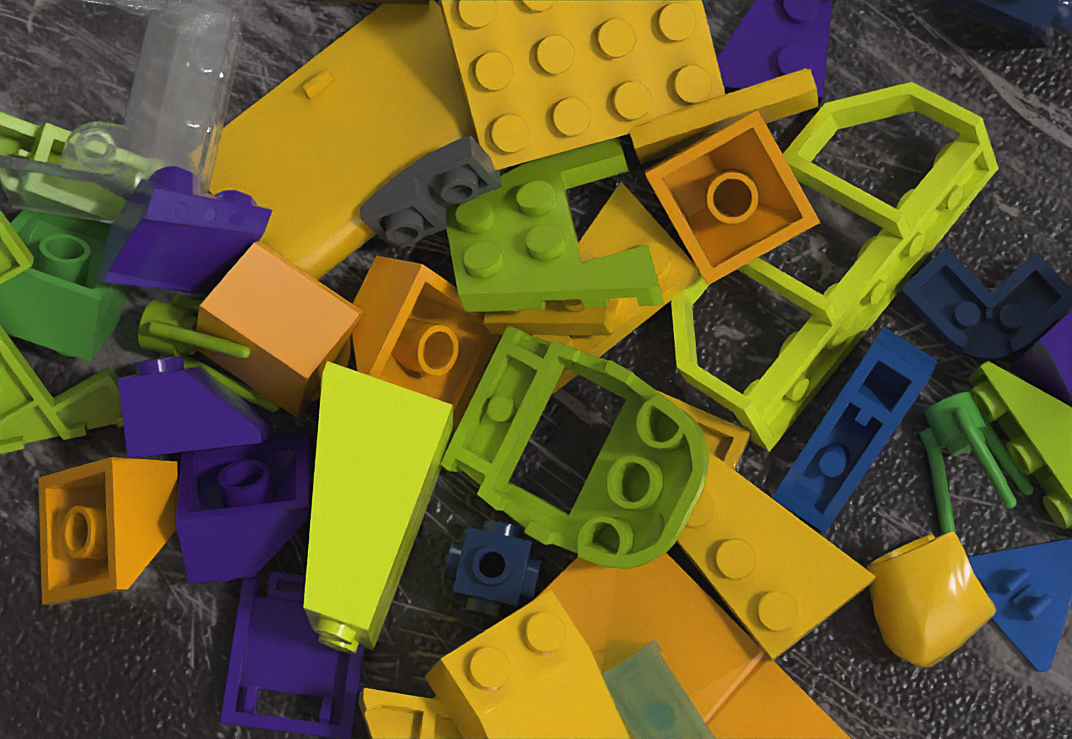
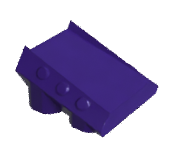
(180, 236)

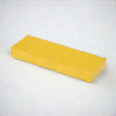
(680, 128)

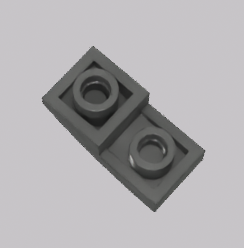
(417, 198)

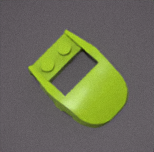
(641, 479)

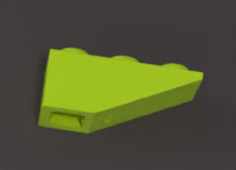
(1037, 433)

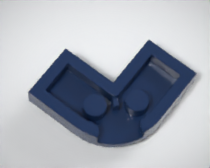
(984, 322)

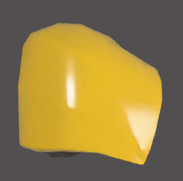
(928, 599)

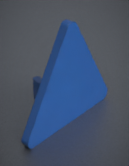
(1030, 596)

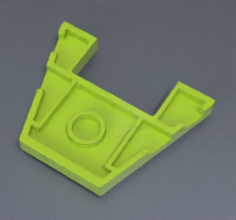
(522, 247)
(26, 405)

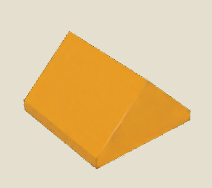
(284, 321)

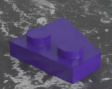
(777, 41)

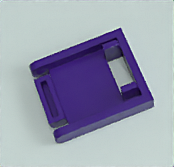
(282, 654)

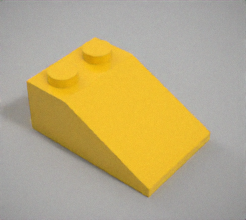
(527, 680)

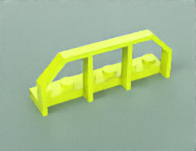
(881, 266)

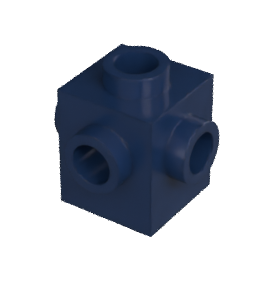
(492, 595)

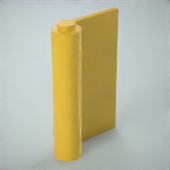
(344, 132)

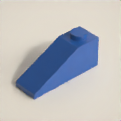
(855, 429)

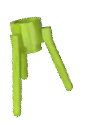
(172, 332)

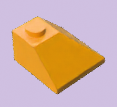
(731, 196)
(420, 334)
(103, 525)

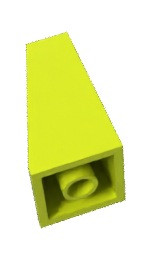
(370, 493)

